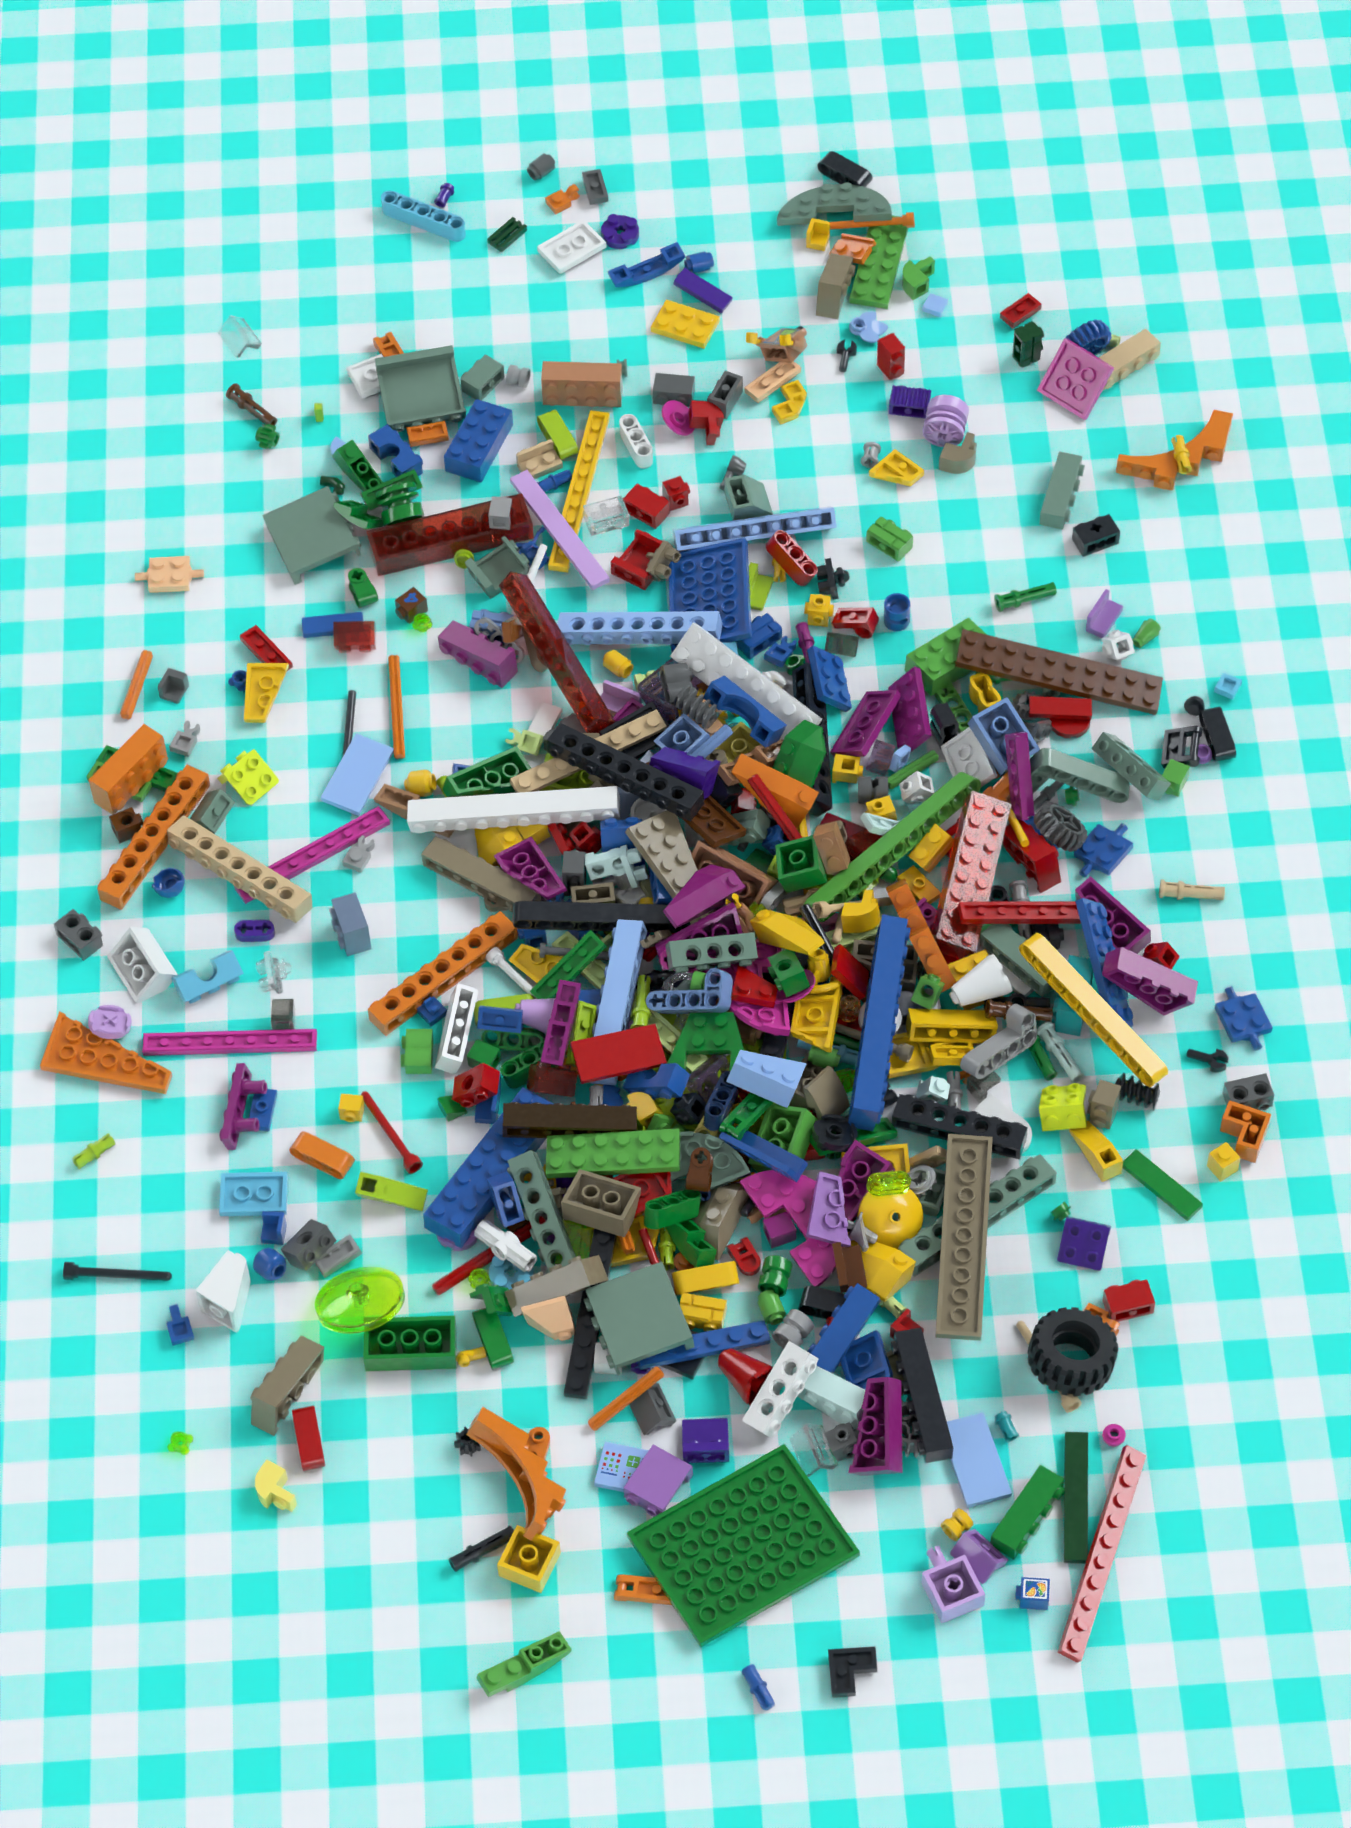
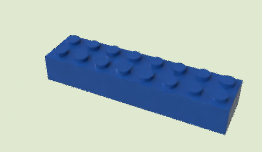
(467, 1195)

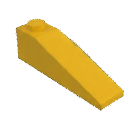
(494, 840)
(785, 932)
(885, 1269)

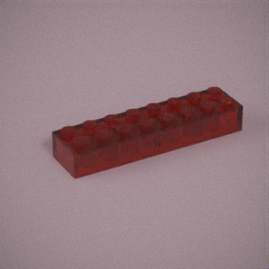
(443, 534)
(970, 871)

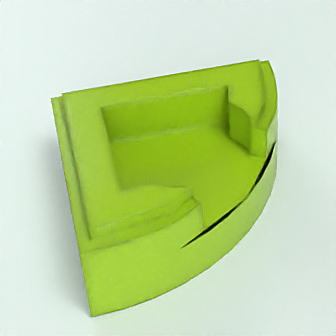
(318, 408)

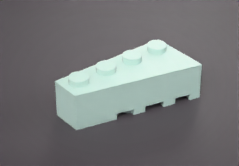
(833, 1396)

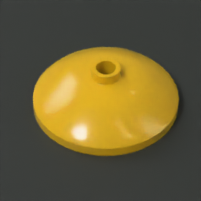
(878, 1216)

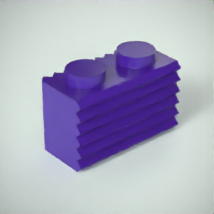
(909, 401)

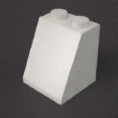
(225, 1291)

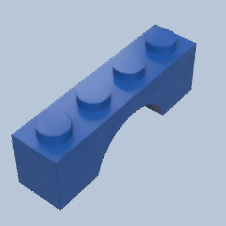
(728, 696)

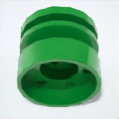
(398, 500)

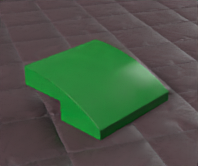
(357, 514)

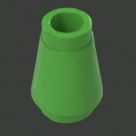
(1146, 632)

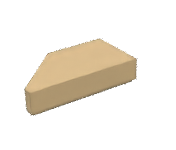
(932, 1157)

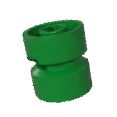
(776, 1274)

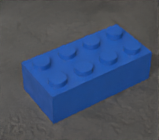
(478, 440)

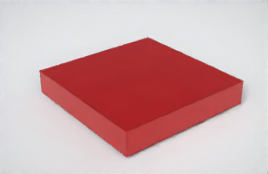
(849, 972)

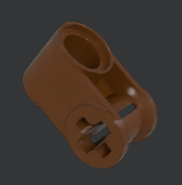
(700, 1175)

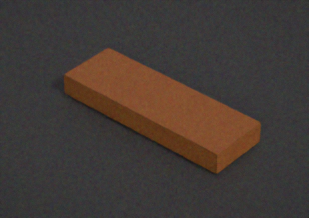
(511, 629)

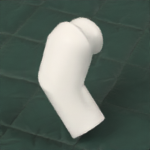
(778, 679)

